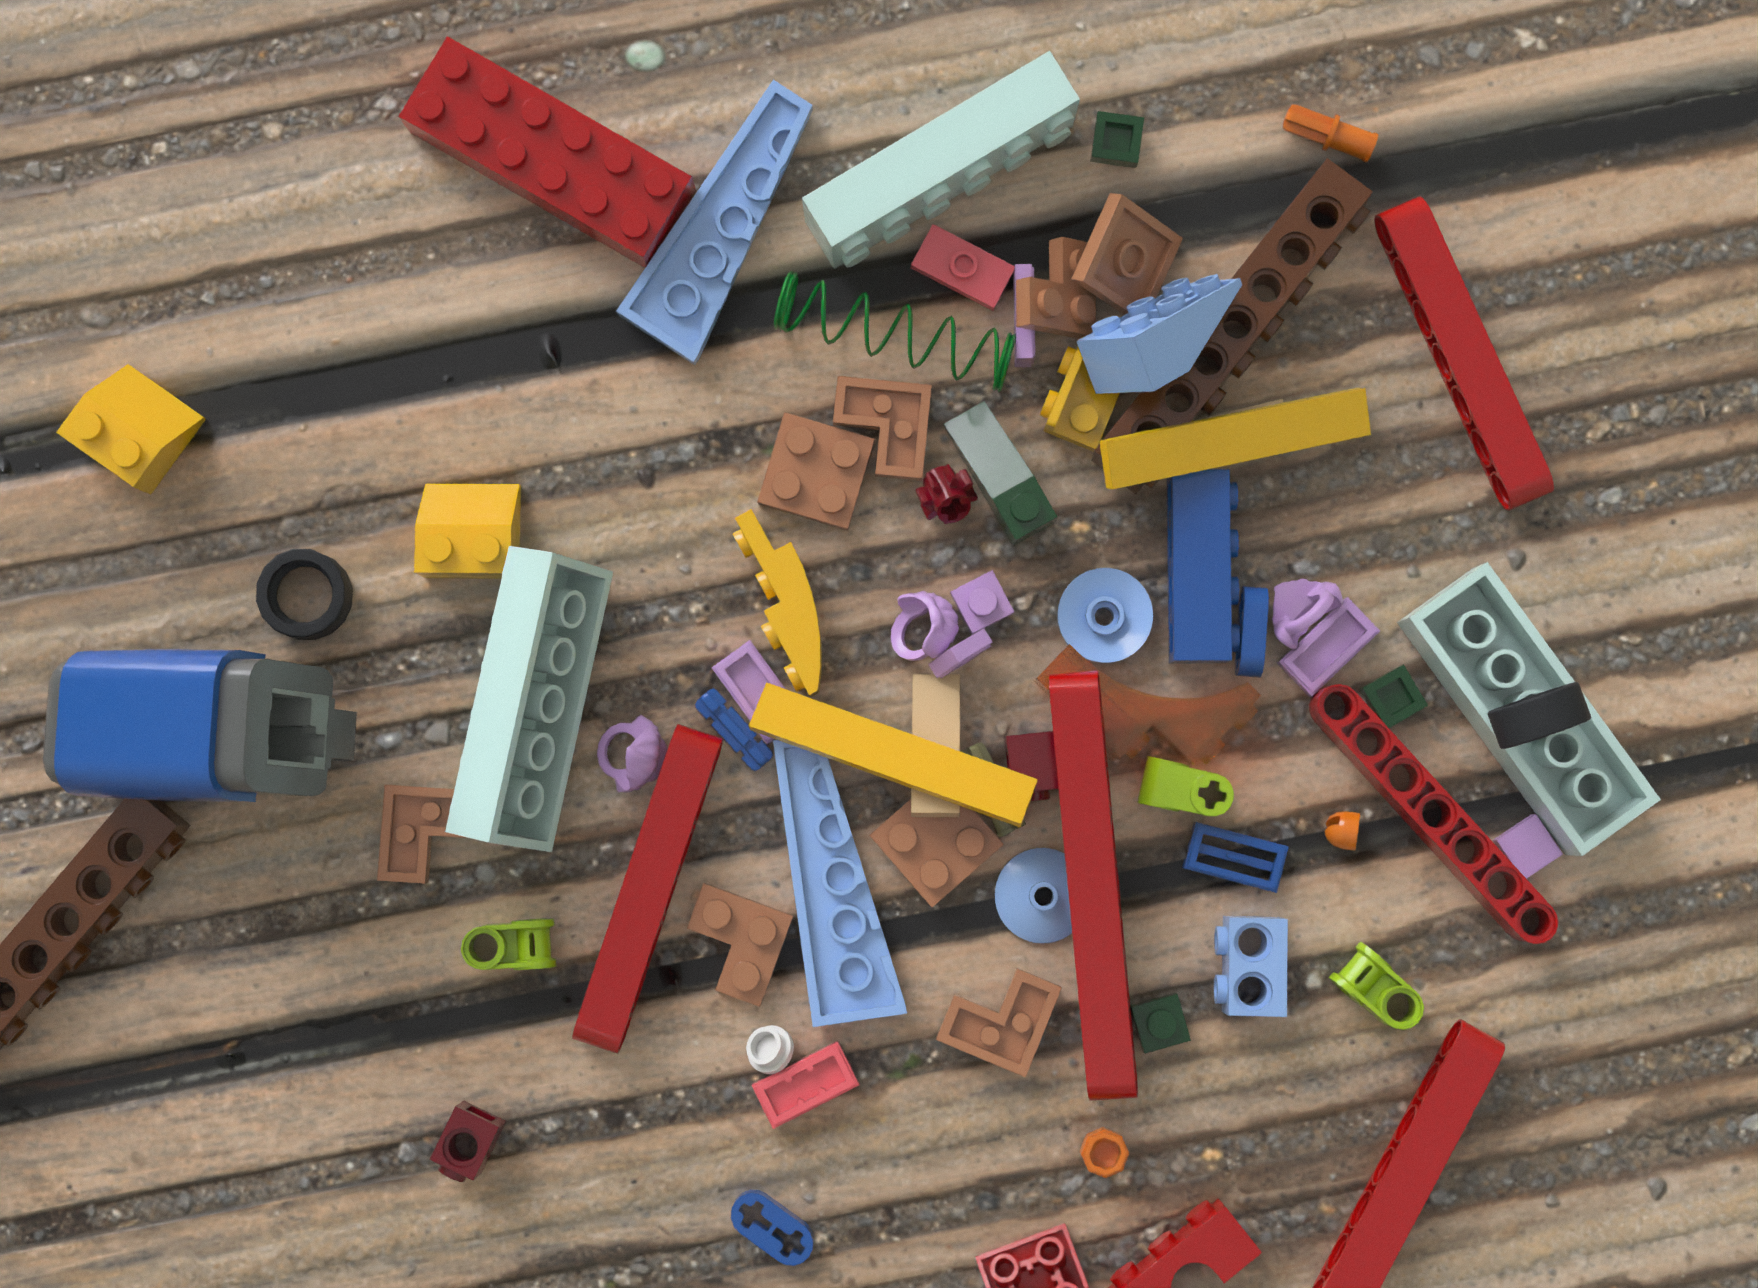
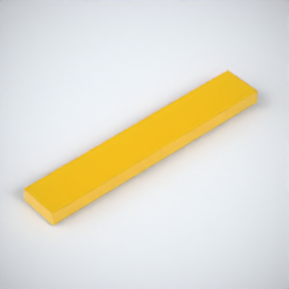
(1234, 438)
(893, 754)

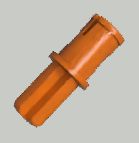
(1330, 132)

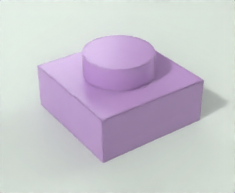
(982, 602)

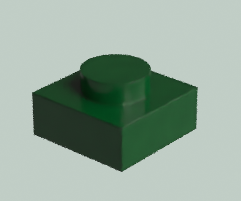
(1117, 139)
(1393, 696)
(1160, 1023)

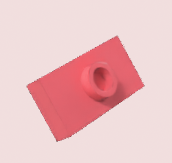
(963, 267)
(805, 1084)

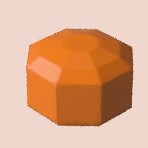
(1104, 1152)

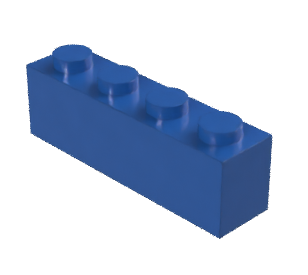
(1200, 567)

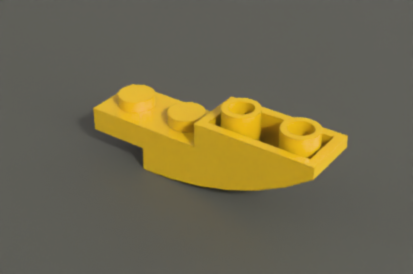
(795, 618)

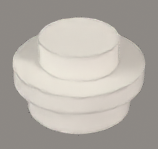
(769, 1049)

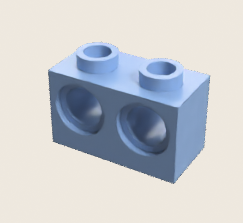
(1266, 964)

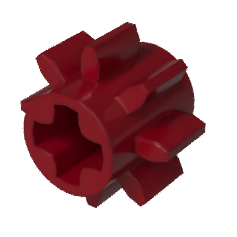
(946, 494)

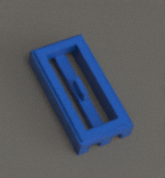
(1195, 847)

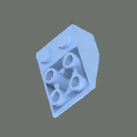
(1156, 336)

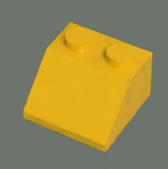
(132, 427)
(466, 530)

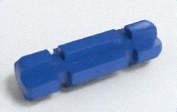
(733, 729)

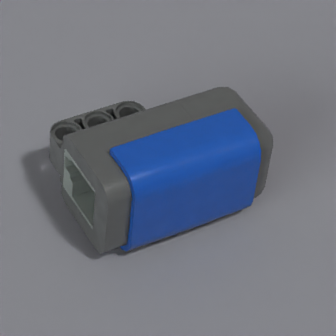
(192, 726)

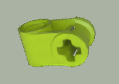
(1176, 788)
(514, 945)
(1376, 986)

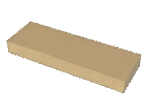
(937, 720)

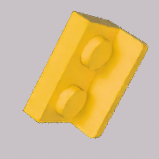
(1076, 410)

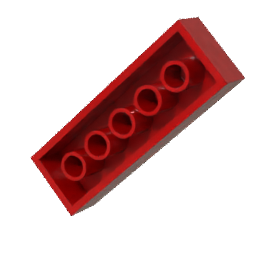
(547, 152)

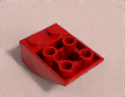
(1034, 1262)

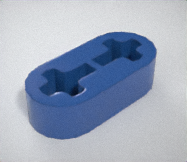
(1253, 631)
(764, 1236)

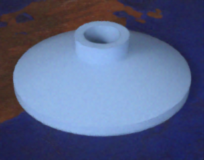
(1122, 597)
(1016, 893)

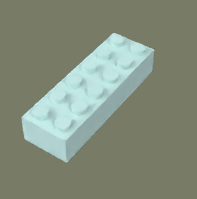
(942, 161)
(1493, 656)
(529, 700)

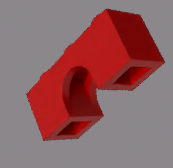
(1207, 1238)

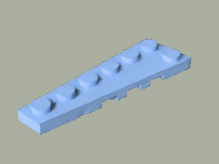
(704, 251)
(838, 923)

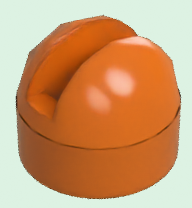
(1343, 829)

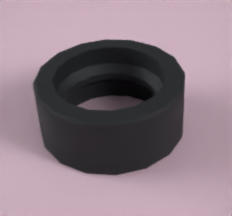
(271, 578)
(1539, 715)

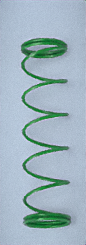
(786, 302)

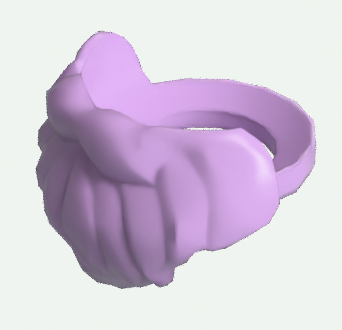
(1301, 604)
(943, 625)
(642, 758)

